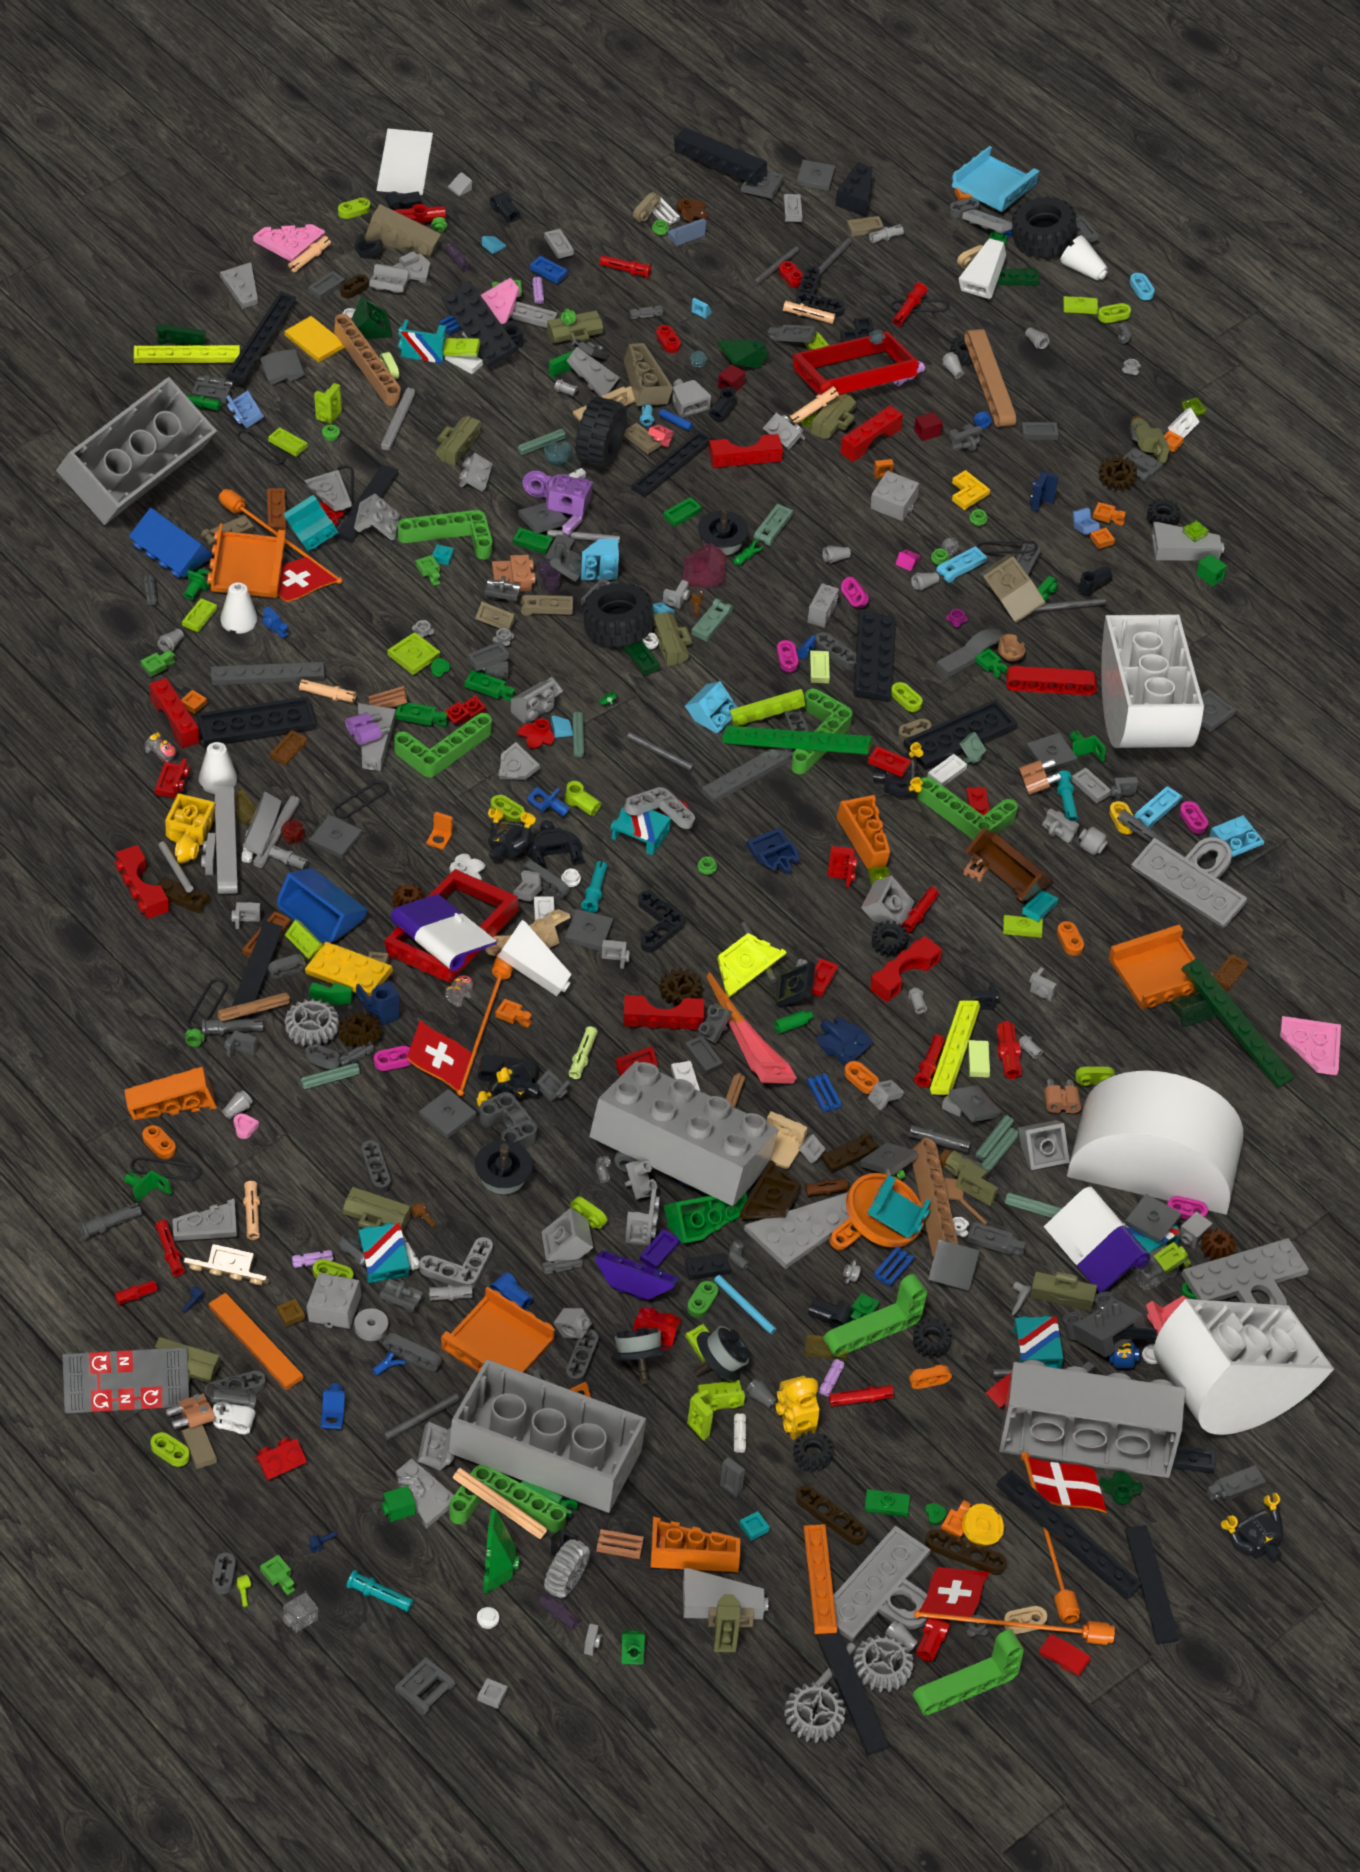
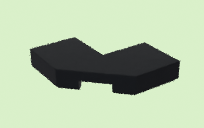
(862, 326)

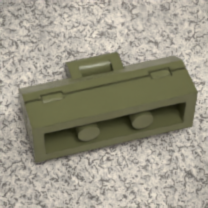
(584, 326)
(832, 416)
(459, 441)
(670, 644)
(375, 1209)
(1063, 1290)
(201, 1364)
(727, 1624)

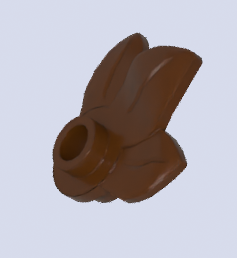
(691, 209)

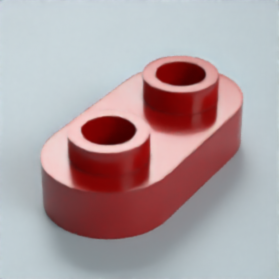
(790, 274)
(668, 339)

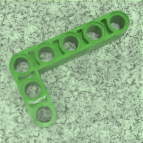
(449, 526)
(836, 720)
(434, 760)
(962, 814)
(881, 1323)
(511, 1491)
(975, 1679)

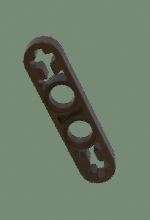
(828, 1517)
(966, 1549)

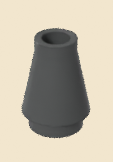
(760, 1392)

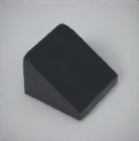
(559, 1539)

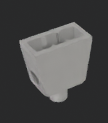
(689, 398)

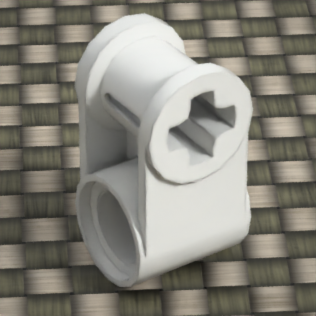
(234, 1418)

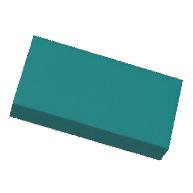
(1040, 906)

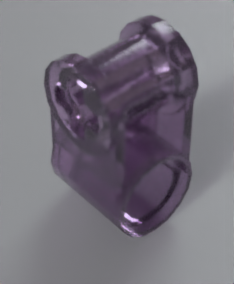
(549, 576)

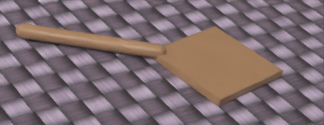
(957, 1194)

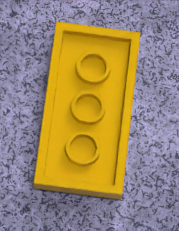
(347, 968)

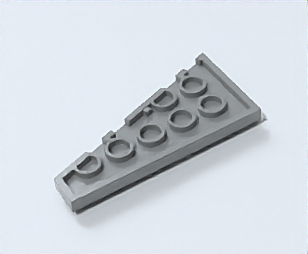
(800, 1231)

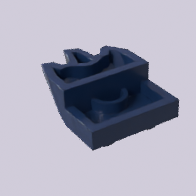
(774, 850)
(843, 1040)

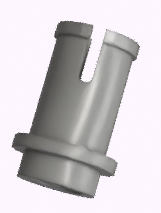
(565, 387)
(916, 997)
(1030, 1047)

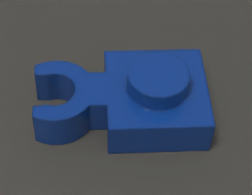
(272, 621)

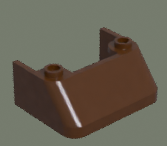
(1009, 864)

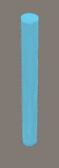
(745, 1304)

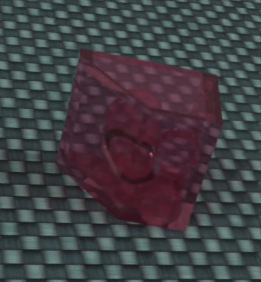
(704, 567)

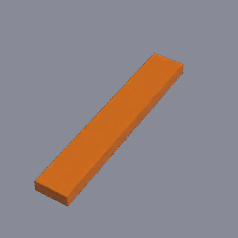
(256, 1341)
(820, 1579)

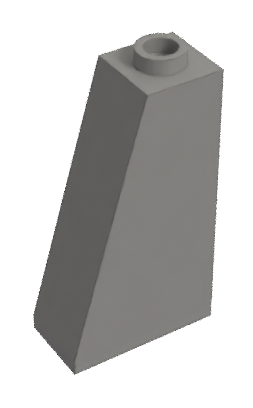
(1172, 544)
(374, 752)
(705, 1590)

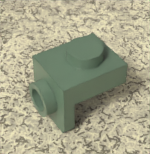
(973, 748)

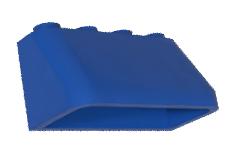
(169, 544)
(319, 905)

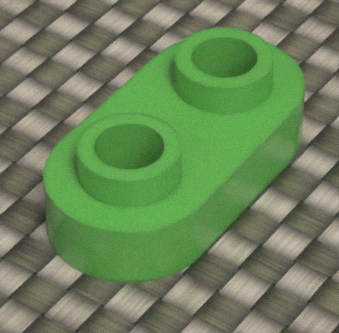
(704, 1298)

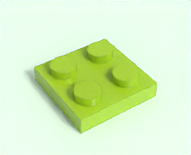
(413, 653)

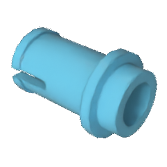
(646, 417)

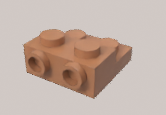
(516, 571)

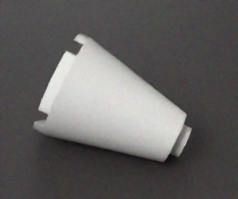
(1084, 259)
(238, 610)
(217, 768)

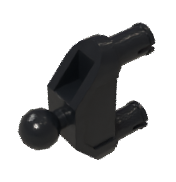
(554, 841)

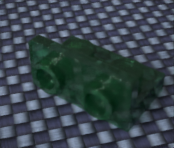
(1192, 1009)

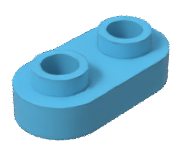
(1142, 286)

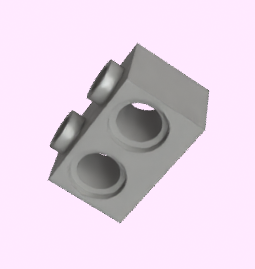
(823, 605)

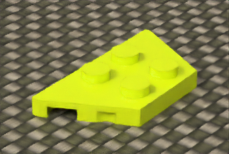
(746, 961)

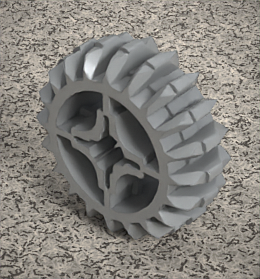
(311, 1017)
(566, 1568)
(885, 1656)
(819, 1694)

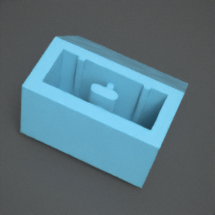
(600, 560)
(711, 707)
(1238, 835)

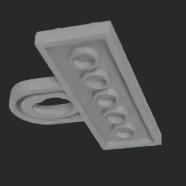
(1190, 883)
(1246, 1272)
(877, 1581)

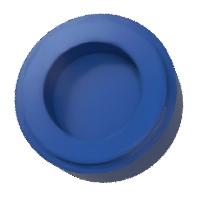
(982, 419)

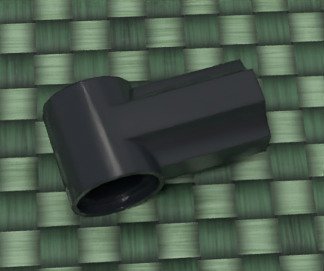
(402, 201)
(503, 203)
(723, 404)
(1092, 580)
(833, 1314)

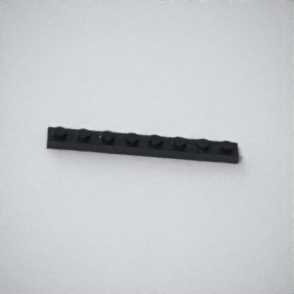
(261, 338)
(1069, 1534)

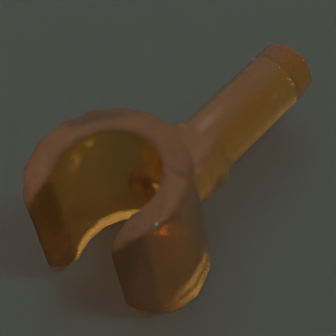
(696, 600)
(419, 1210)

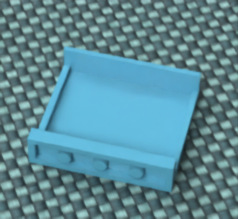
(993, 180)

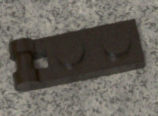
(177, 894)
(849, 1153)

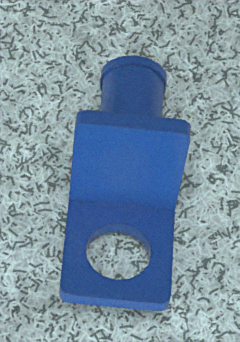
(549, 801)
(333, 1406)

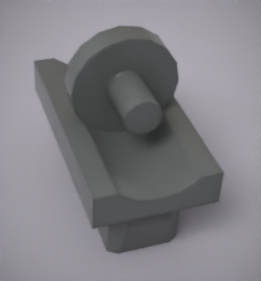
(965, 439)
(502, 589)
(715, 1023)
(401, 1294)

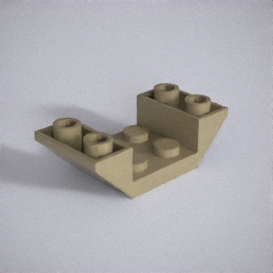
(1013, 587)

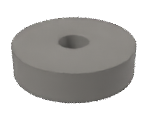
(367, 1317)

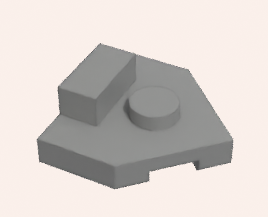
(417, 266)
(517, 763)

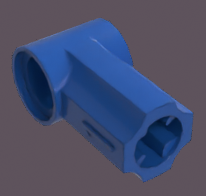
(508, 1287)

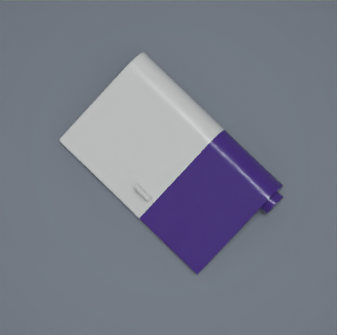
(441, 930)
(1096, 1239)

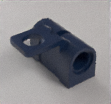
(382, 1003)

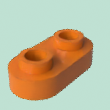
(1068, 935)
(862, 1078)
(155, 1139)
(845, 1234)
(930, 1377)

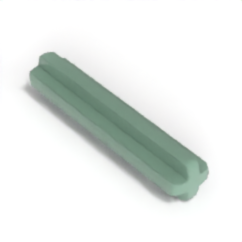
(541, 441)
(578, 734)
(330, 1075)
(993, 1139)
(1000, 1149)
(1031, 1205)

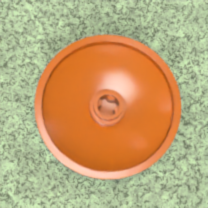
(859, 1200)

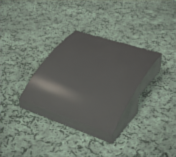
(282, 365)
(954, 1265)

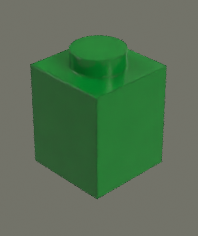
(1211, 570)
(398, 1504)

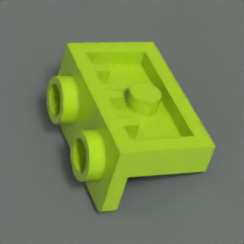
(328, 404)
(724, 1394)
(700, 1414)

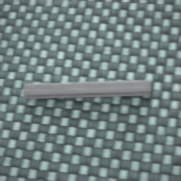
(397, 419)
(275, 833)

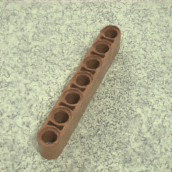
(367, 360)
(990, 378)
(932, 1186)

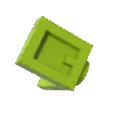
(1172, 1257)

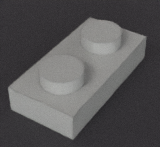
(792, 207)
(559, 243)
(1091, 785)
(209, 859)

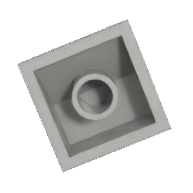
(887, 901)
(1044, 1144)
(567, 1237)

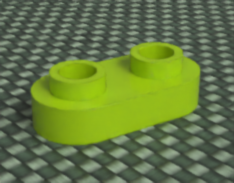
(354, 208)
(1114, 313)
(906, 697)
(510, 809)
(1093, 1075)
(594, 1215)
(331, 1268)
(171, 1450)

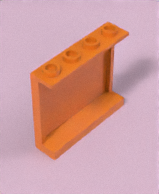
(247, 560)
(1153, 966)
(499, 1333)

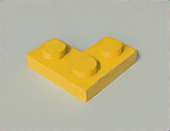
(971, 490)

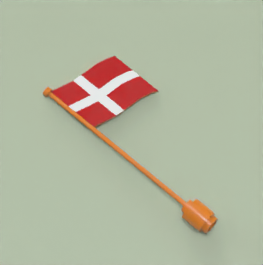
(1066, 1487)

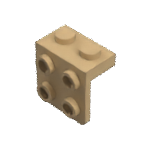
(788, 1139)

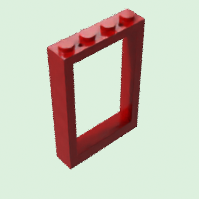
(806, 362)
(507, 908)

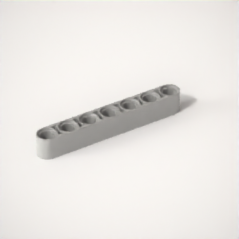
(225, 840)

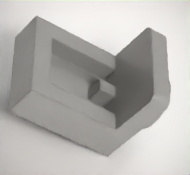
(677, 597)
(529, 887)
(246, 912)
(615, 950)
(1041, 986)

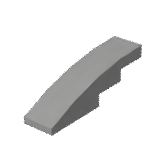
(262, 823)

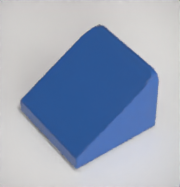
(805, 648)

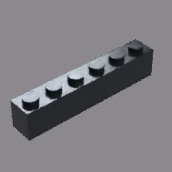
(720, 156)

